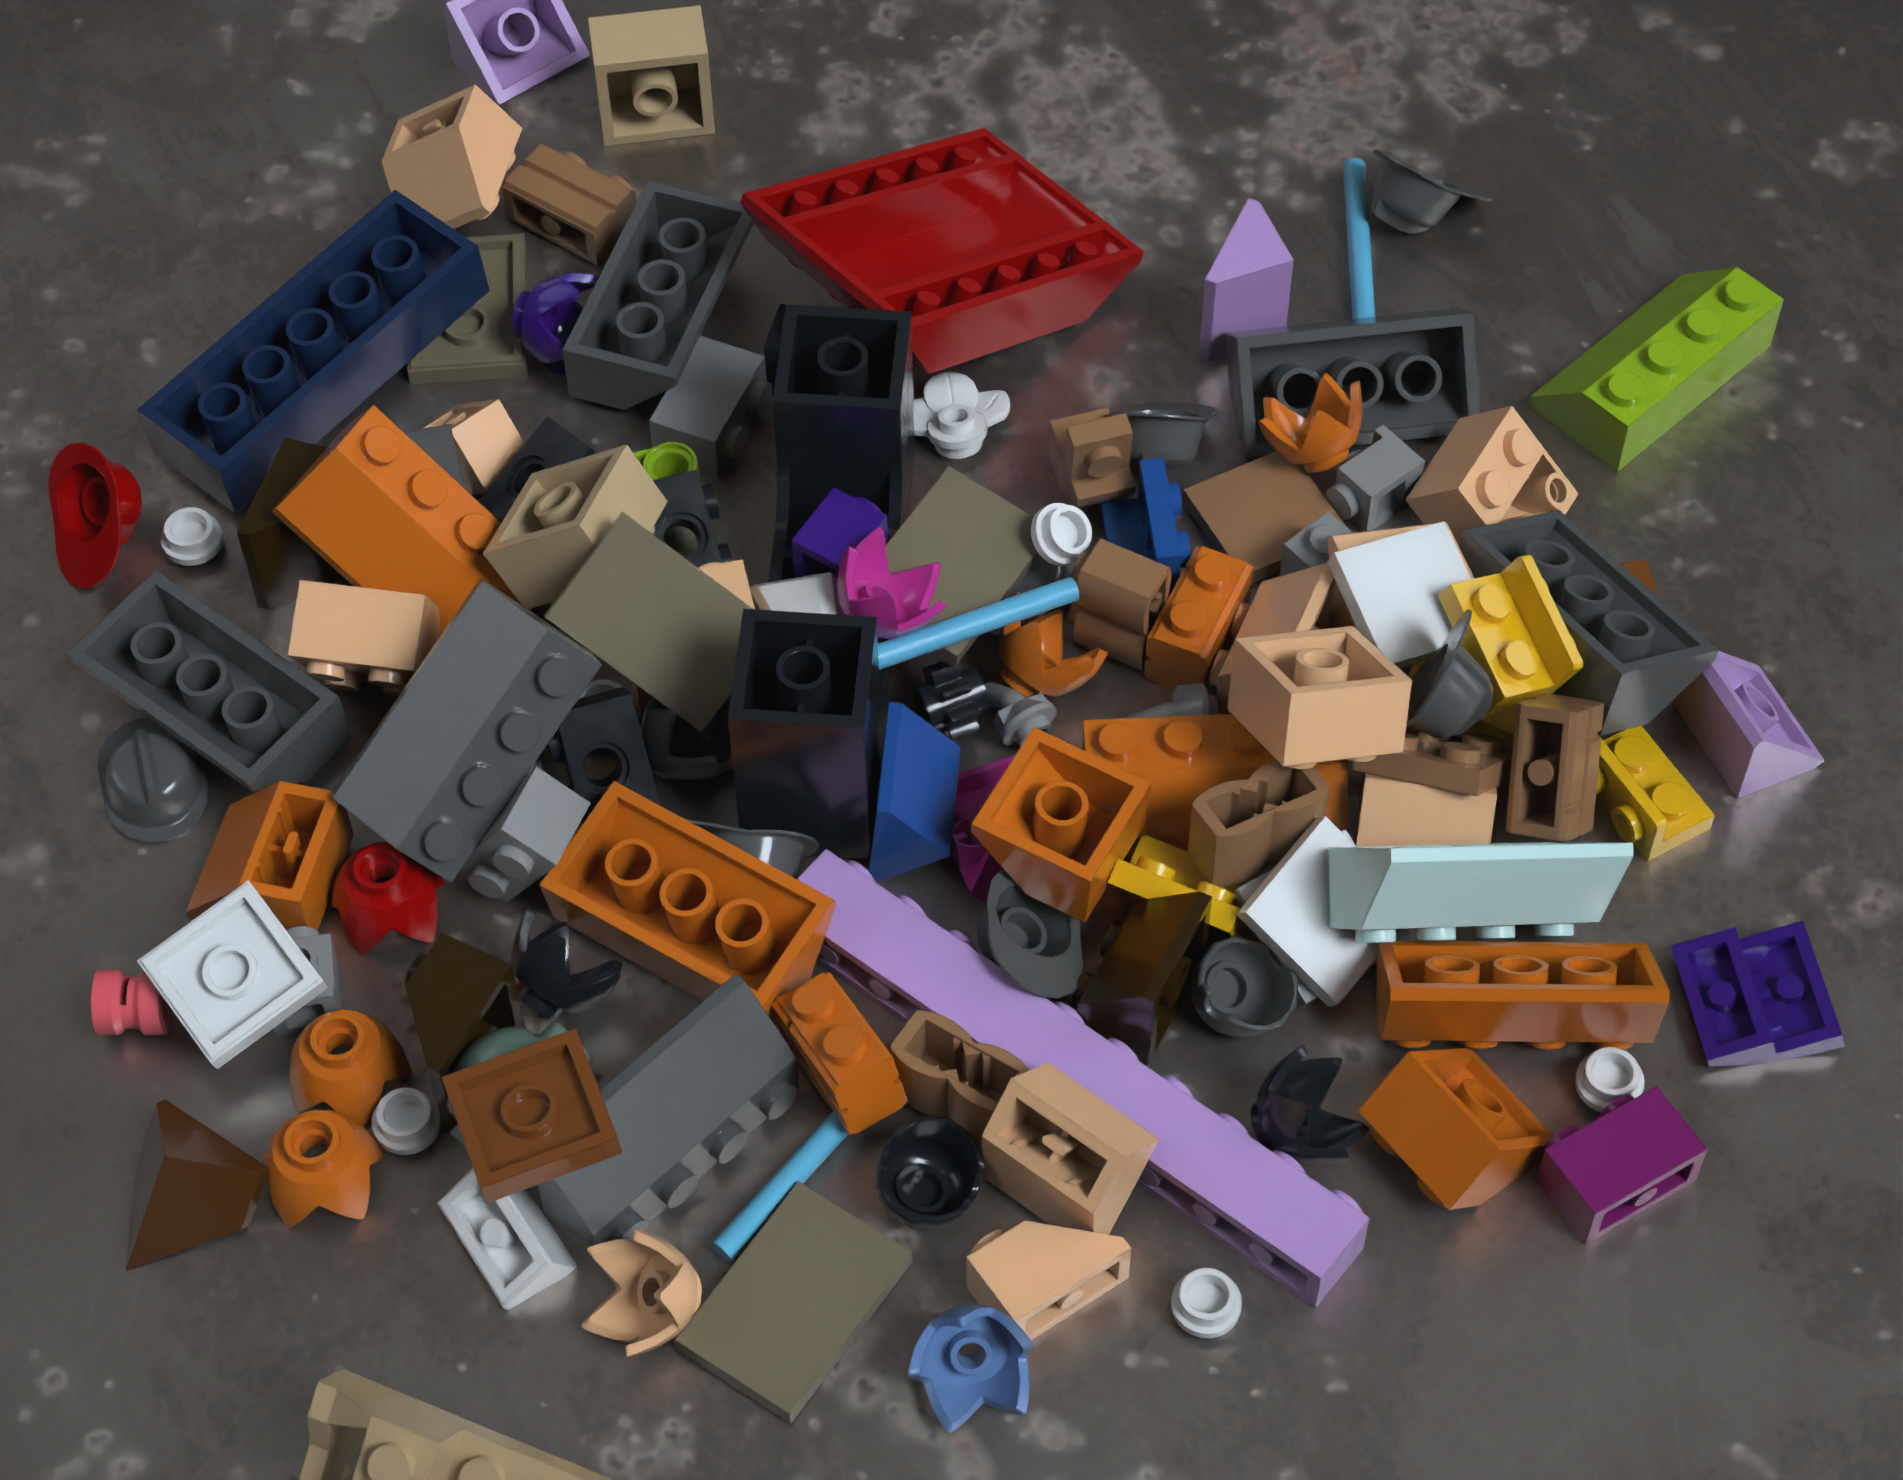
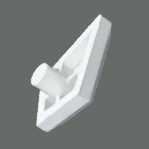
(799, 594)

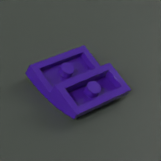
(1757, 996)

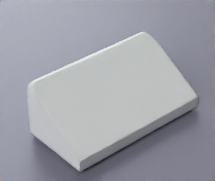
(507, 1240)

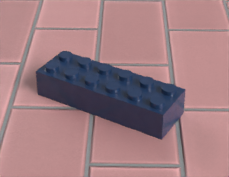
(315, 348)

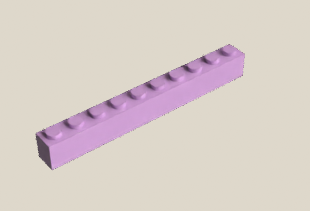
(1204, 1160)

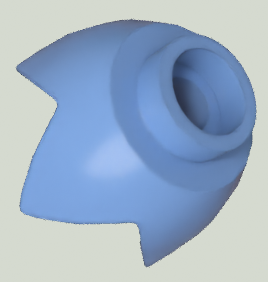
(965, 1382)

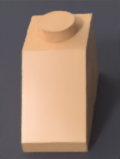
(483, 441)
(1044, 1272)

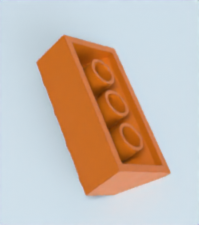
(392, 517)
(1187, 758)
(686, 901)
(1518, 993)

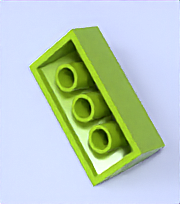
(1660, 363)

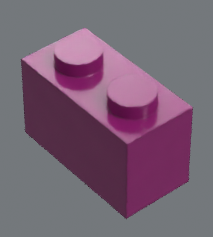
(1619, 1163)

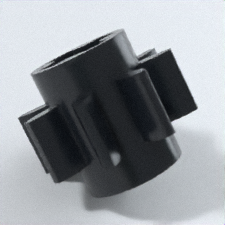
(951, 699)

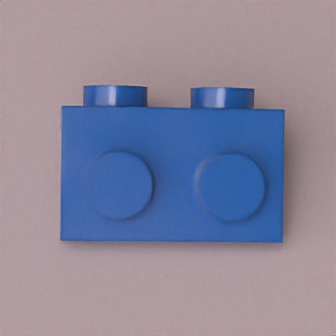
(1148, 522)

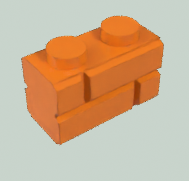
(1197, 619)
(840, 1053)

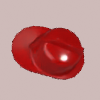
(92, 510)

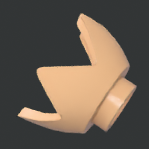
(653, 1292)

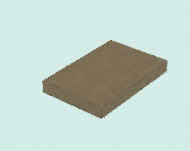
(482, 339)
(976, 540)
(654, 620)
(794, 1301)

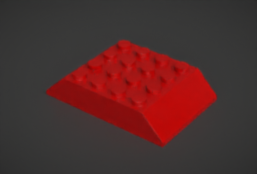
(955, 236)

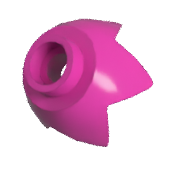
(895, 598)

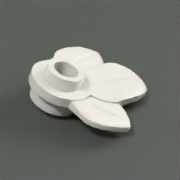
(957, 415)

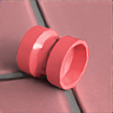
(127, 1003)

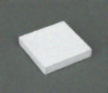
(1396, 588)
(1294, 917)
(232, 974)

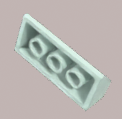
(1473, 886)

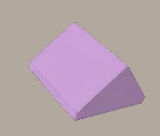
(511, 43)
(1246, 282)
(1745, 726)

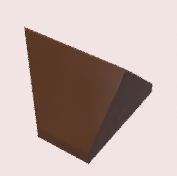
(188, 1187)

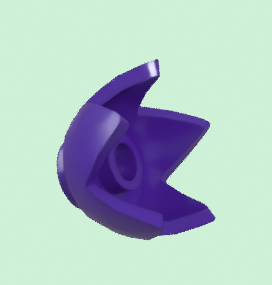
(549, 315)

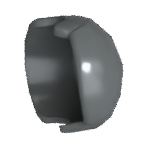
(1242, 988)

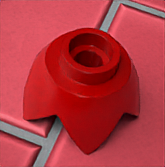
(401, 904)

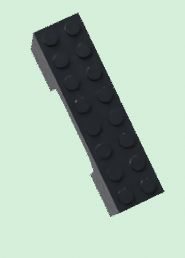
(810, 684)

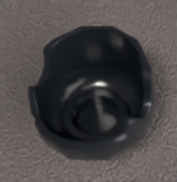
(929, 1173)

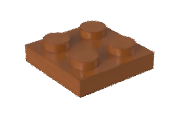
(531, 1115)

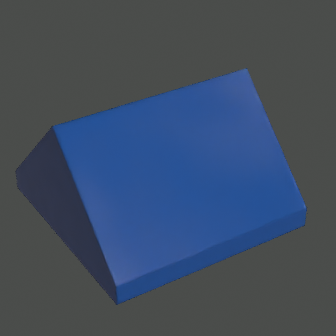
(913, 795)

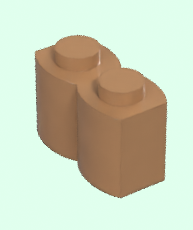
(1117, 601)
(1253, 821)
(950, 1073)

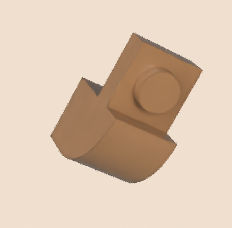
(1092, 457)

